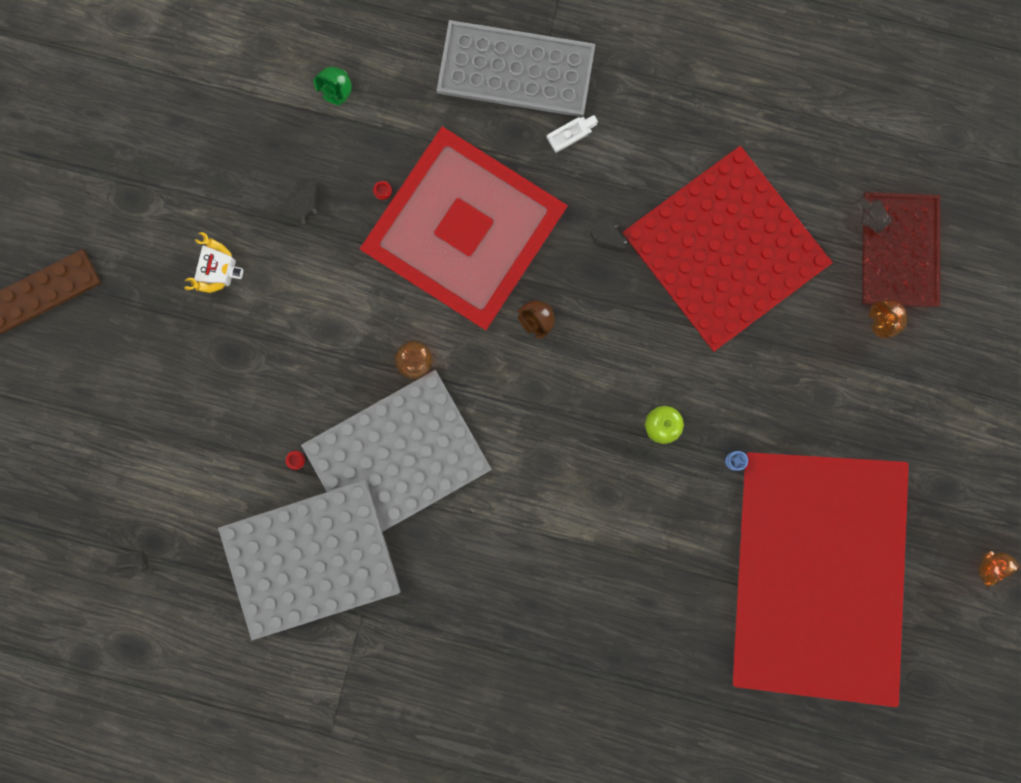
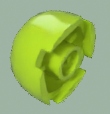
(664, 424)

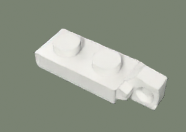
(571, 133)

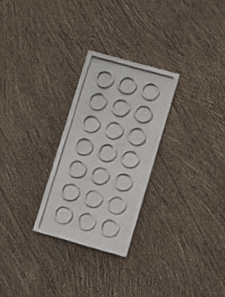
(516, 68)

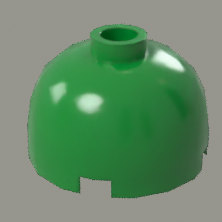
(333, 84)

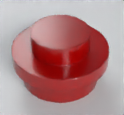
(382, 190)
(295, 460)

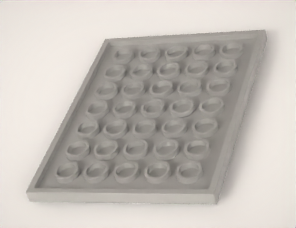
(406, 449)
(309, 560)

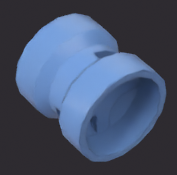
(736, 460)

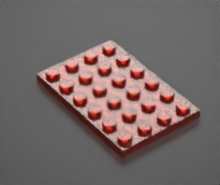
(905, 255)

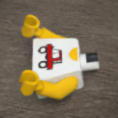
(214, 267)

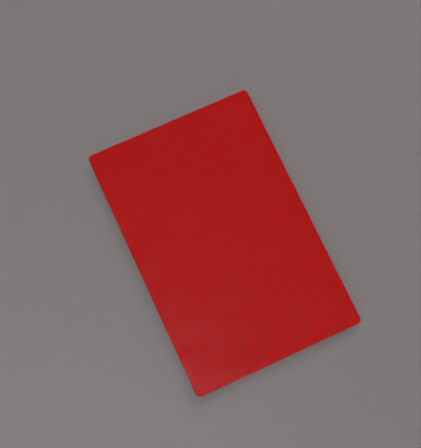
(822, 577)

